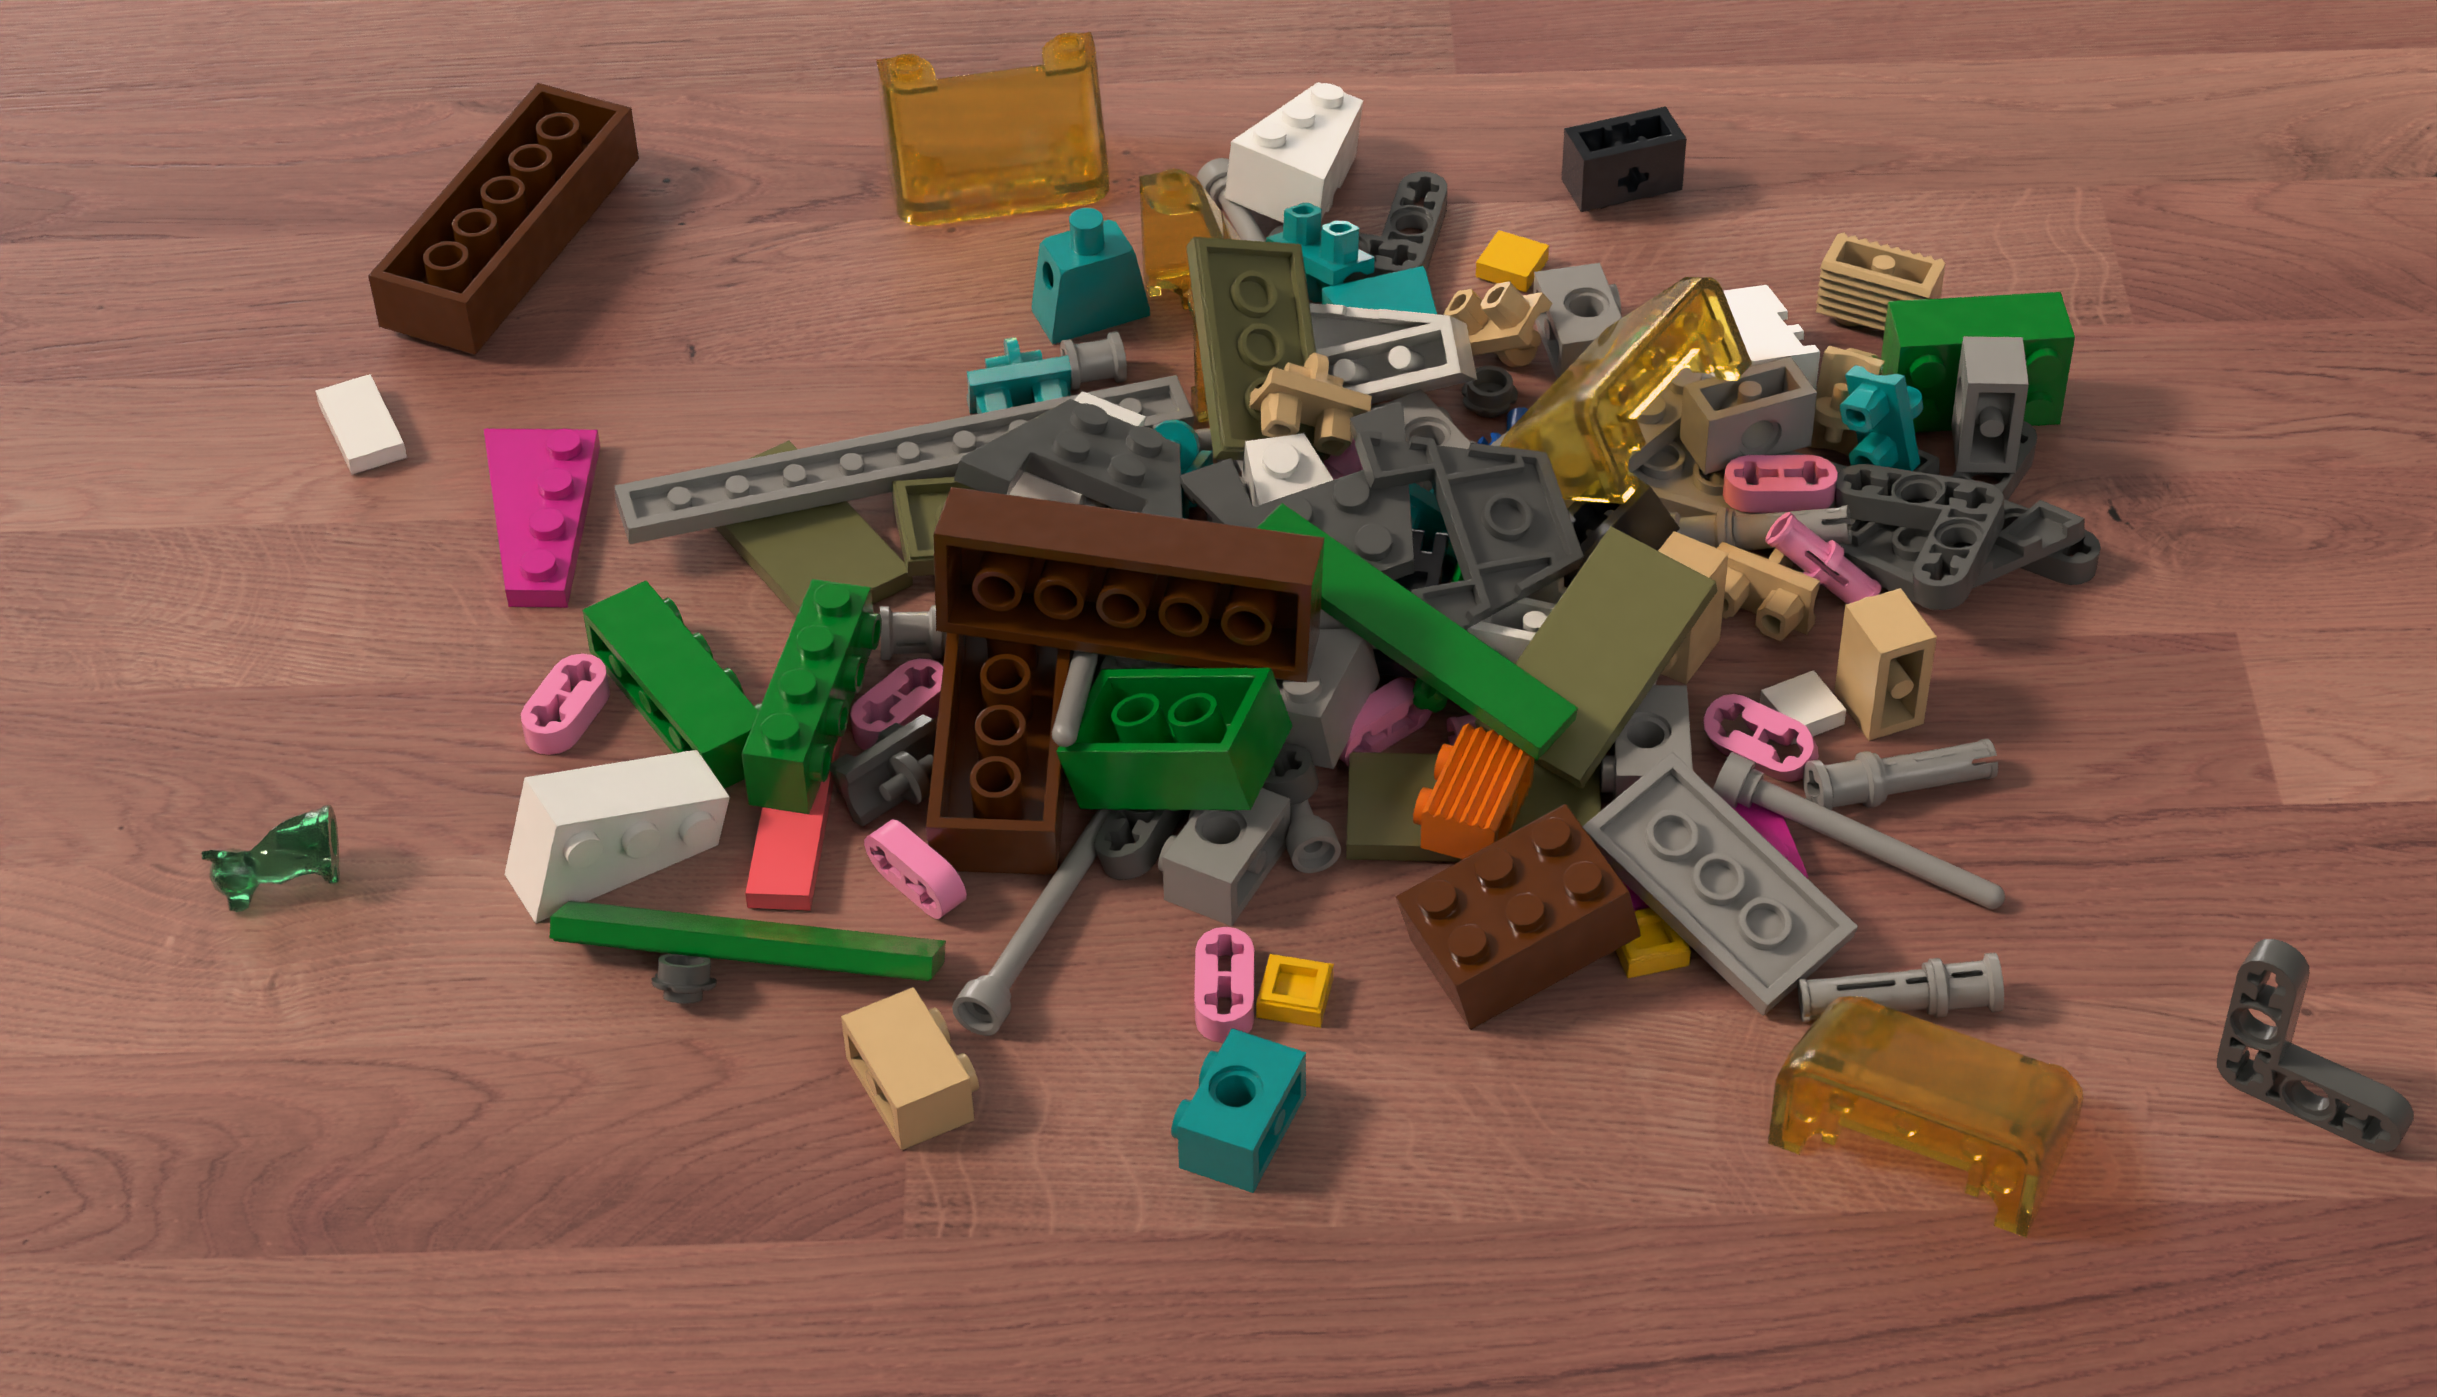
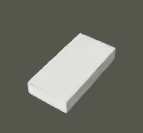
(361, 424)

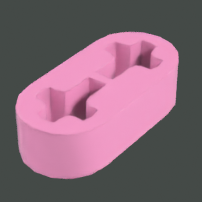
(1779, 483)
(556, 700)
(896, 701)
(1385, 719)
(1766, 725)
(915, 869)
(1216, 984)

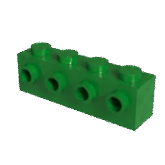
(810, 696)

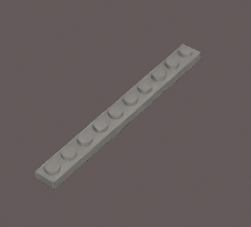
(848, 467)

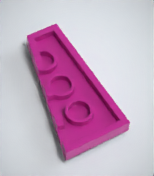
(540, 508)

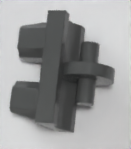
(888, 771)

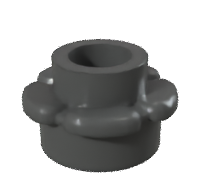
(1490, 393)
(683, 977)

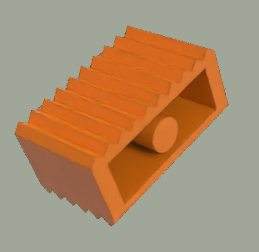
(1475, 793)

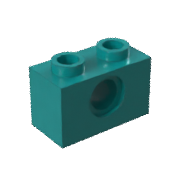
(1240, 1109)

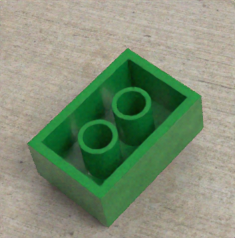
(1926, 344)
(1177, 739)

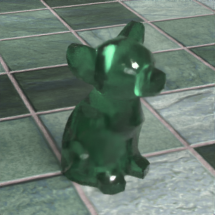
(291, 849)

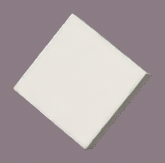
(1807, 701)

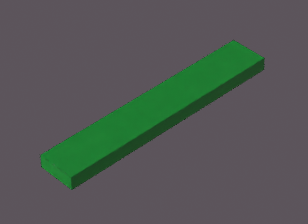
(1433, 645)
(748, 940)

